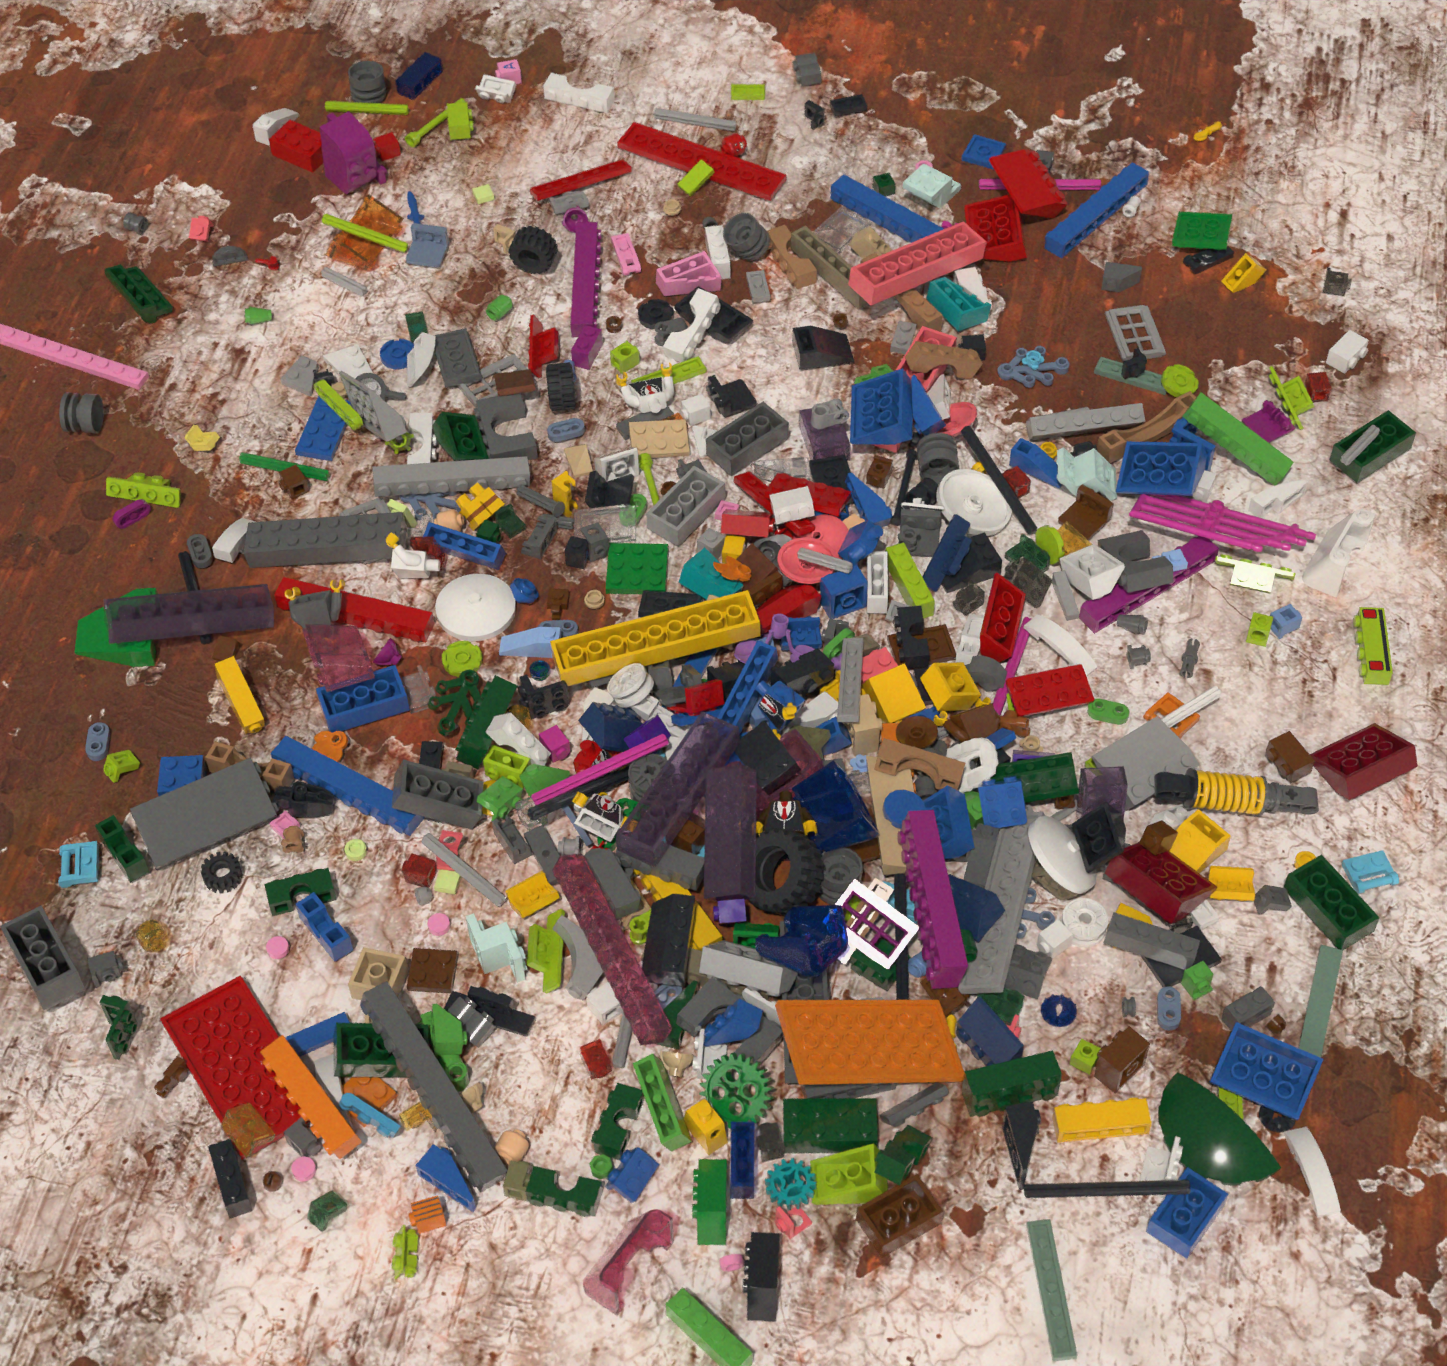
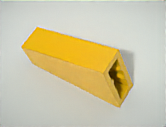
(239, 695)

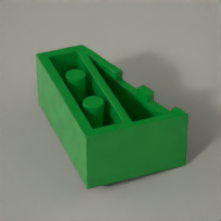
(711, 1201)

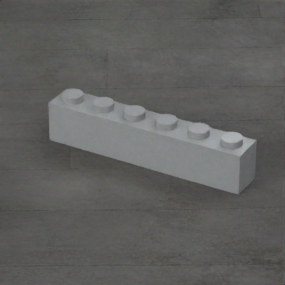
(1085, 421)

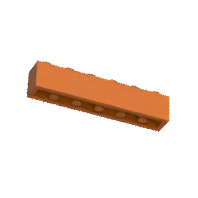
(311, 1098)

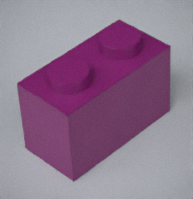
(587, 347)

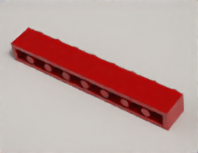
(368, 612)

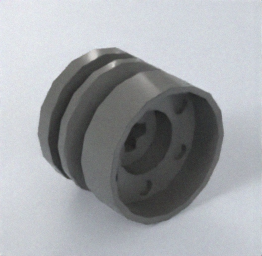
(367, 82)
(746, 236)
(81, 412)
(937, 456)
(642, 774)
(839, 872)

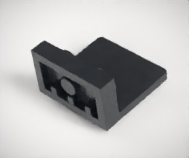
(608, 493)

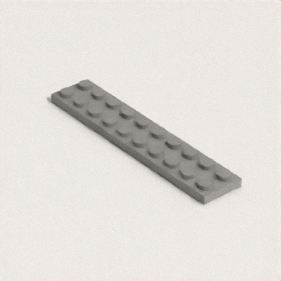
(1010, 880)

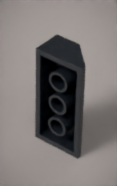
(669, 940)

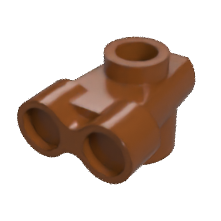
(1012, 722)

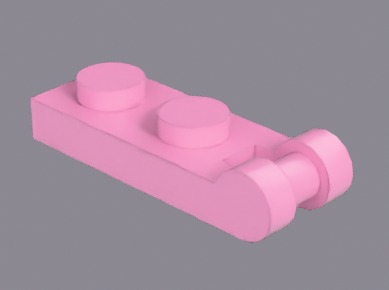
(625, 254)

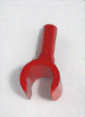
(272, 262)

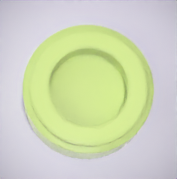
(355, 850)

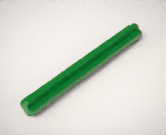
(280, 465)

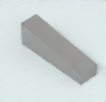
(1065, 595)

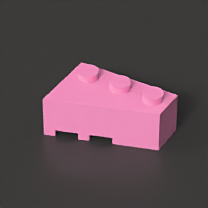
(688, 274)

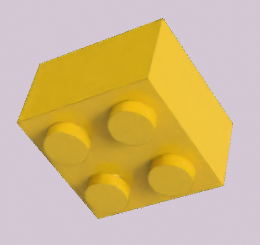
(950, 686)

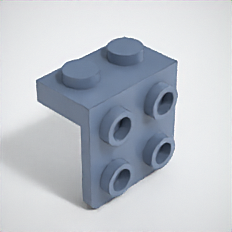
(428, 245)

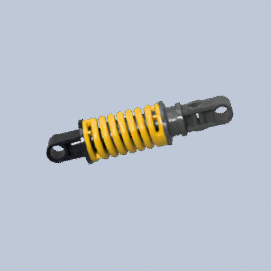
(1234, 793)

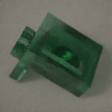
(509, 521)
(325, 1209)

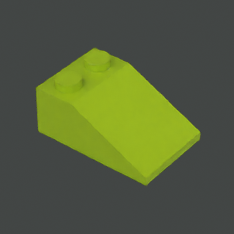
(847, 1177)

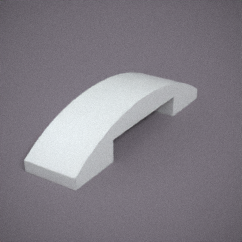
(1061, 641)
(649, 708)
(332, 1085)
(1315, 1171)

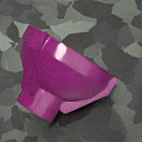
(569, 223)
(388, 654)

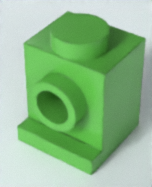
(1197, 980)

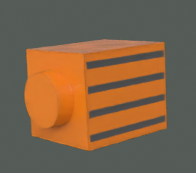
(427, 1214)

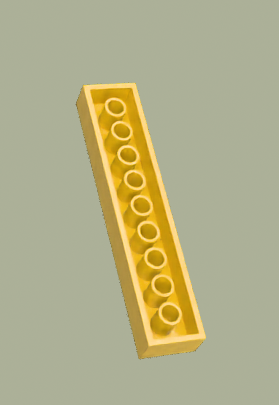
(656, 638)

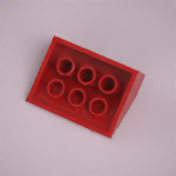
(1029, 183)
(1000, 226)

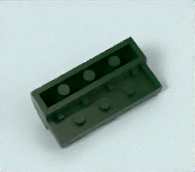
(138, 292)
(1042, 776)

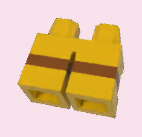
(481, 507)

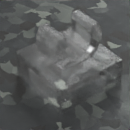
(861, 781)

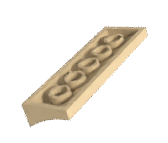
(880, 787)

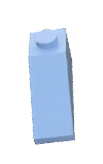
(530, 642)

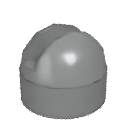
(423, 895)

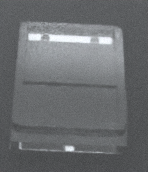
(840, 229)
(616, 521)

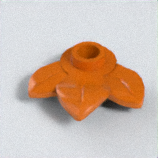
(733, 570)
(327, 746)

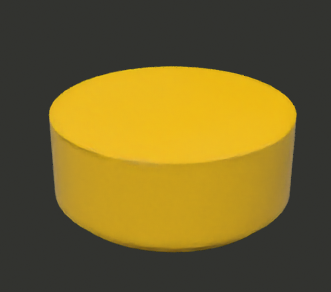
(1302, 858)

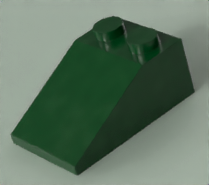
(460, 436)

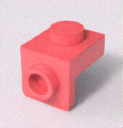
(200, 228)

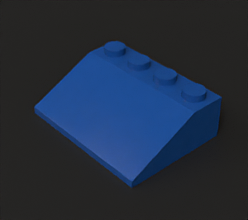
(882, 410)
(1161, 468)
(1266, 1071)

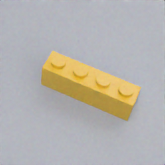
(1101, 1120)

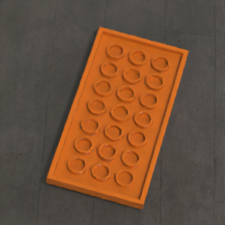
(869, 1041)

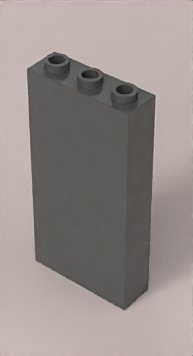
(204, 813)

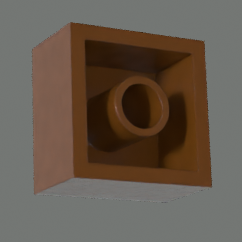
(1121, 1059)

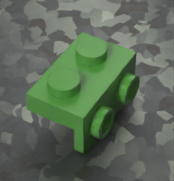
(500, 797)

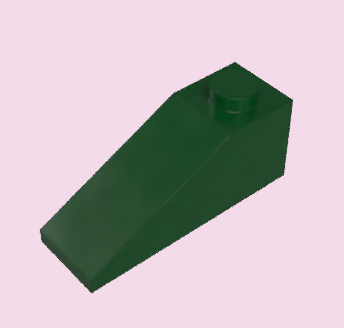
(671, 1011)

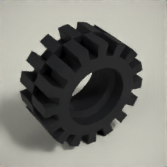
(224, 882)

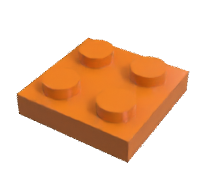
(371, 1091)

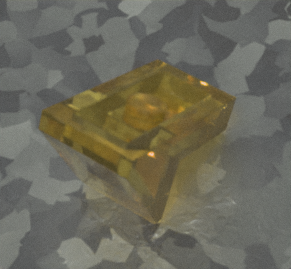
(415, 1116)

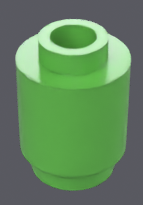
(499, 307)

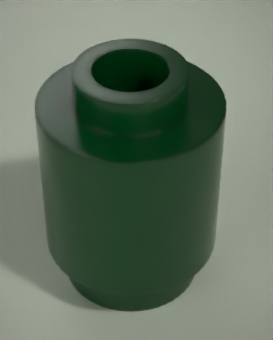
(969, 945)

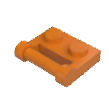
(1165, 706)

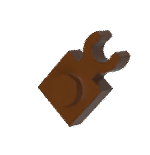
(173, 1075)

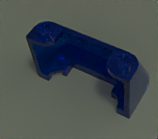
(836, 808)
(812, 942)

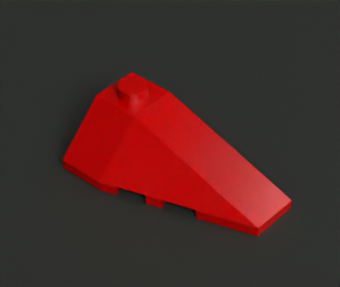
(792, 601)

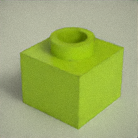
(1085, 1056)

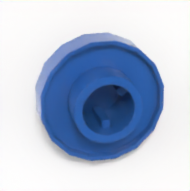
(523, 590)

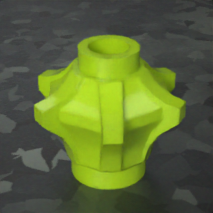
(403, 445)

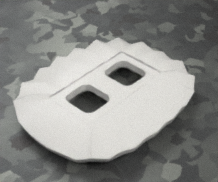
(970, 750)

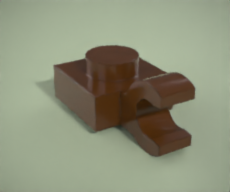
(556, 601)

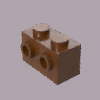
(1289, 756)

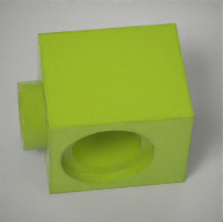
(624, 357)
(1259, 629)

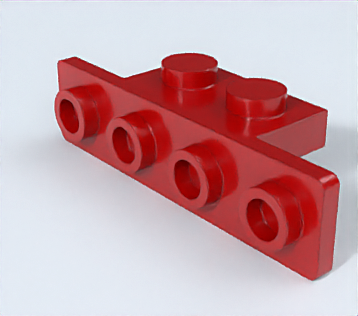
(542, 345)

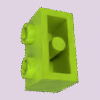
(459, 120)
(505, 763)

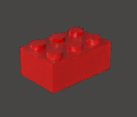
(298, 146)

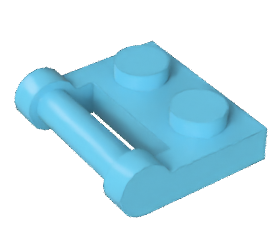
(85, 863)
(1369, 866)

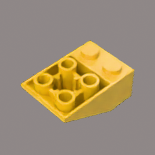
(1199, 841)

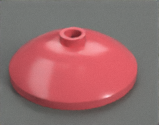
(961, 415)
(830, 529)
(801, 570)

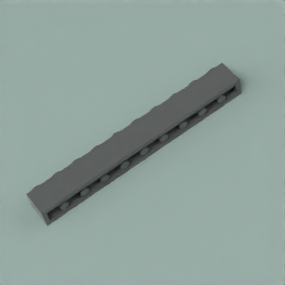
(433, 1087)

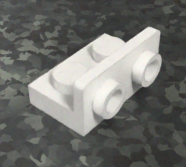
(706, 1055)

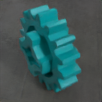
(793, 1193)

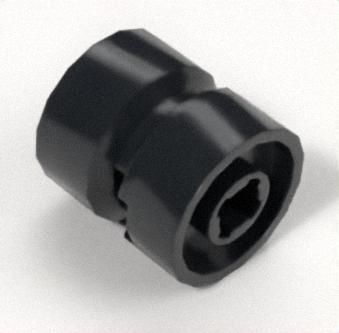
(924, 489)

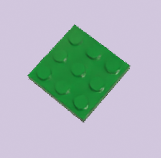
(1202, 230)
(636, 568)

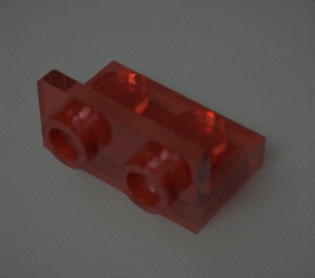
(430, 546)

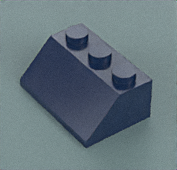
(609, 725)
(975, 907)
(987, 1035)

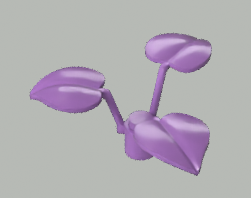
(778, 630)

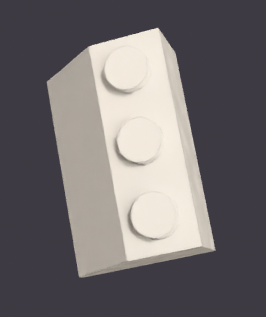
(1092, 571)

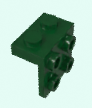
(872, 970)
(123, 1024)

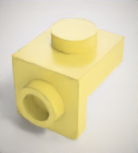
(201, 440)

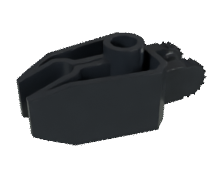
(304, 800)

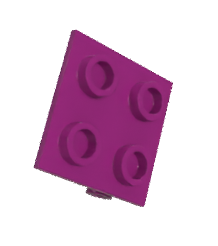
(1269, 422)

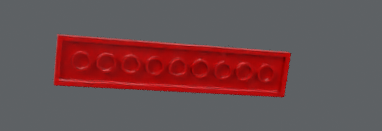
(686, 154)

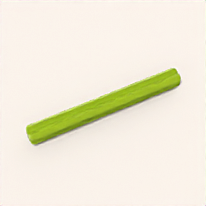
(358, 107)
(364, 233)

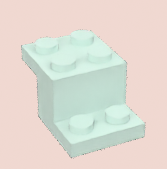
(931, 185)
(1086, 469)
(496, 947)

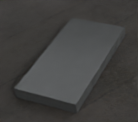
(456, 358)

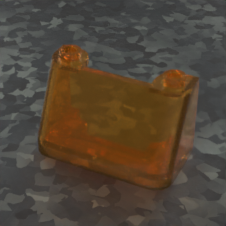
(360, 251)

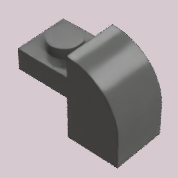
(987, 672)

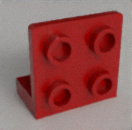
(701, 697)

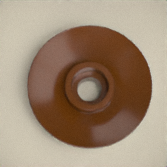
(917, 732)

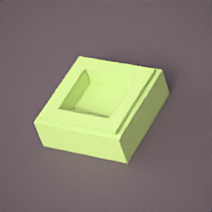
(483, 194)
(447, 881)

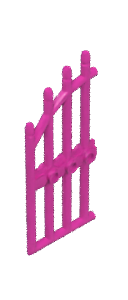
(1210, 522)

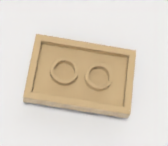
(660, 438)

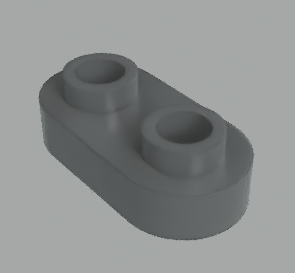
(199, 550)

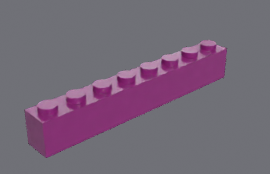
(584, 276)
(1104, 611)

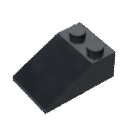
(977, 565)
(766, 754)
(1100, 835)
(1020, 1132)

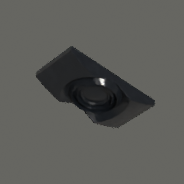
(725, 324)

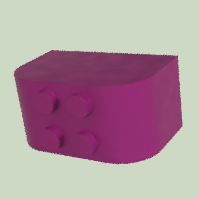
(348, 153)

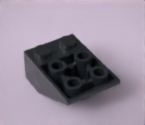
(820, 347)

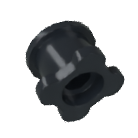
(326, 375)

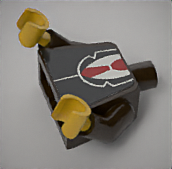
(786, 815)

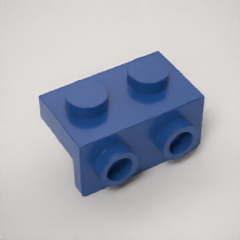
(803, 632)
(632, 1174)

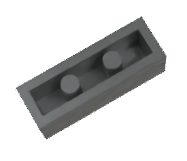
(614, 883)

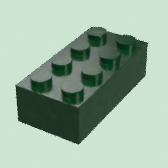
(1392, 441)
(492, 702)
(1331, 902)
(363, 1053)
(1011, 1083)
(828, 1124)

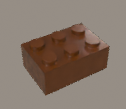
(899, 1215)

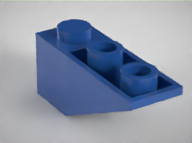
(1034, 462)
(734, 1024)

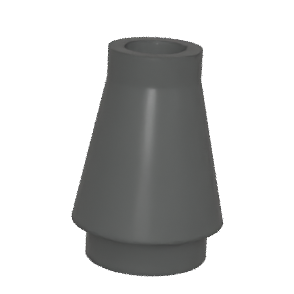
(1134, 623)

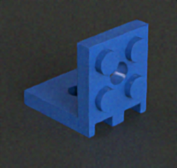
(1185, 433)

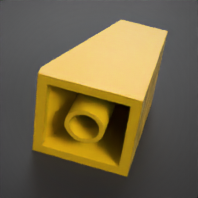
(894, 695)

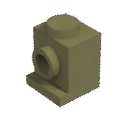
(517, 1180)

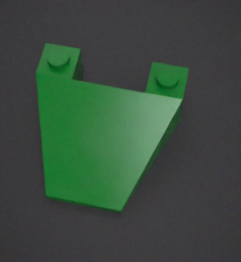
(94, 643)

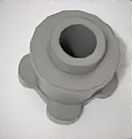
(570, 846)

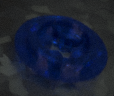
(1049, 1012)

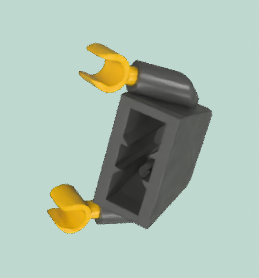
(316, 608)

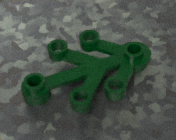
(459, 699)

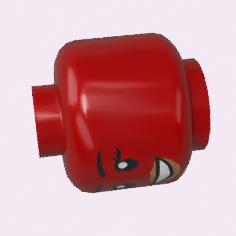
(733, 144)

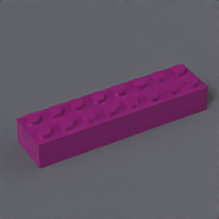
(932, 899)

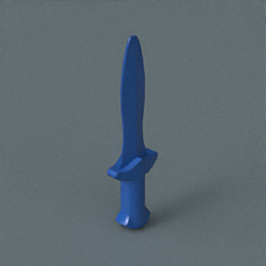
(414, 216)

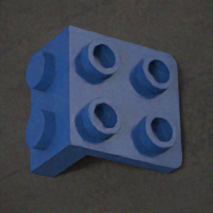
(1002, 802)

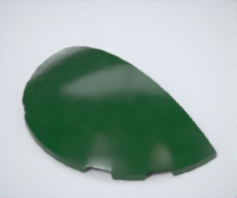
(1212, 1135)

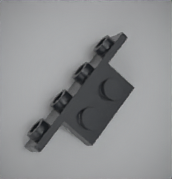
(499, 1007)

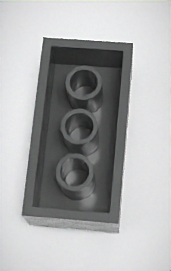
(747, 438)
(437, 794)

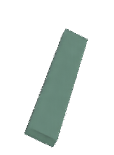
(1320, 1000)
(1051, 1290)

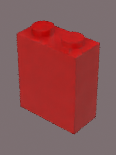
(747, 523)

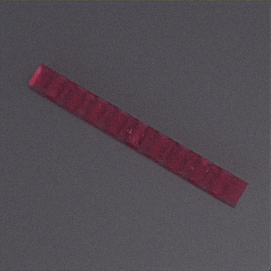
(612, 950)

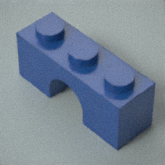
(329, 935)

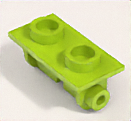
(402, 1261)

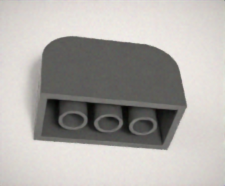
(42, 958)

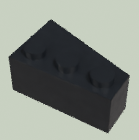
(728, 674)
(804, 674)
(762, 1276)

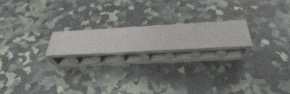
(450, 476)

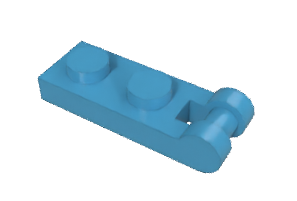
(368, 1114)

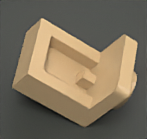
(504, 236)

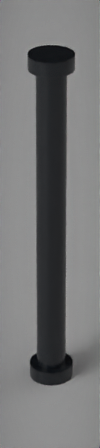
(911, 456)

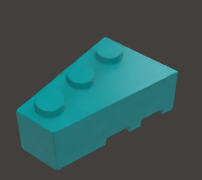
(956, 305)
(703, 579)

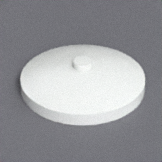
(975, 500)
(475, 607)
(1060, 854)

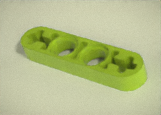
(338, 404)

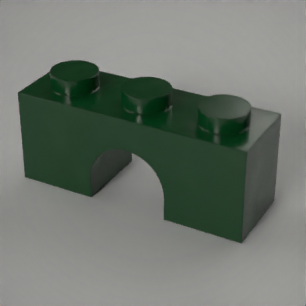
(122, 851)
(282, 892)
(623, 1103)
(899, 1155)
(581, 1199)

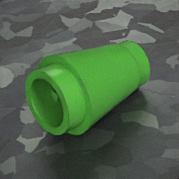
(257, 315)

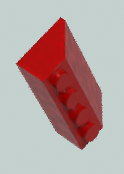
(1001, 619)

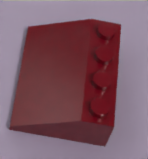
(1364, 760)
(1160, 881)

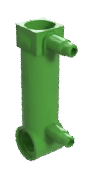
(451, 1063)

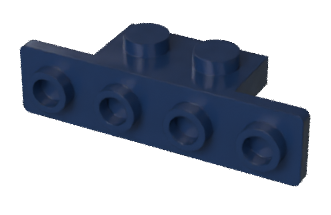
(949, 553)

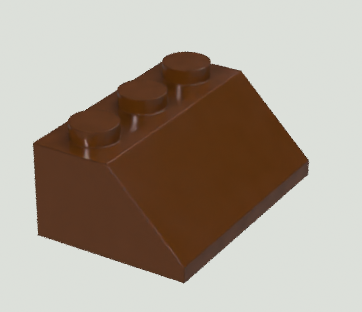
(692, 835)

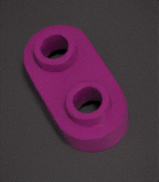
(131, 513)

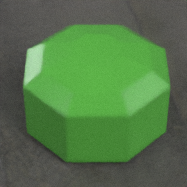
(601, 1166)

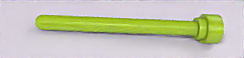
(414, 138)
(645, 463)

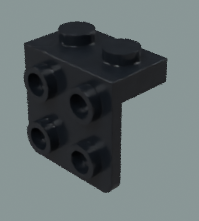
(731, 396)
(544, 699)

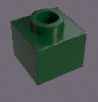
(884, 184)
(489, 531)

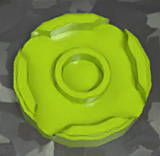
(1179, 380)
(1051, 541)
(461, 657)

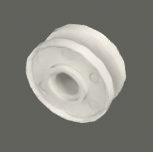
(630, 685)
(1091, 912)

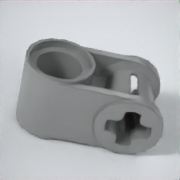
(827, 414)

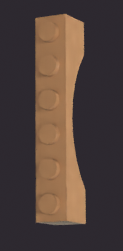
(917, 307)
(1113, 443)

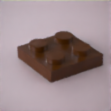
(432, 970)

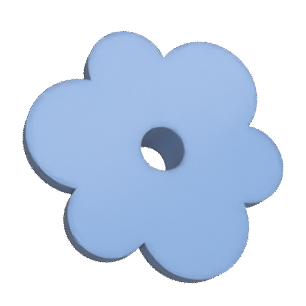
(859, 763)

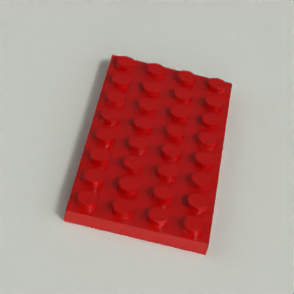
(222, 1046)

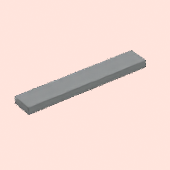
(850, 680)

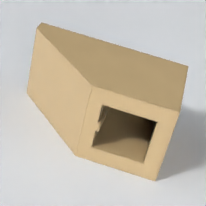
(868, 242)

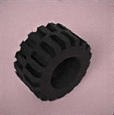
(533, 250)
(560, 386)

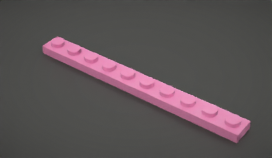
(72, 357)

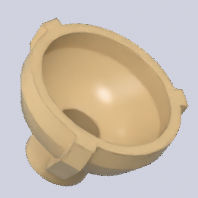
(676, 1062)
(472, 1097)

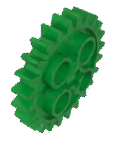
(747, 1074)

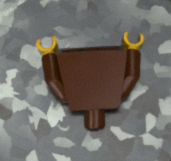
(973, 723)

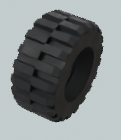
(803, 876)

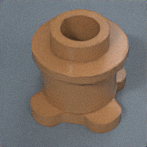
(293, 839)

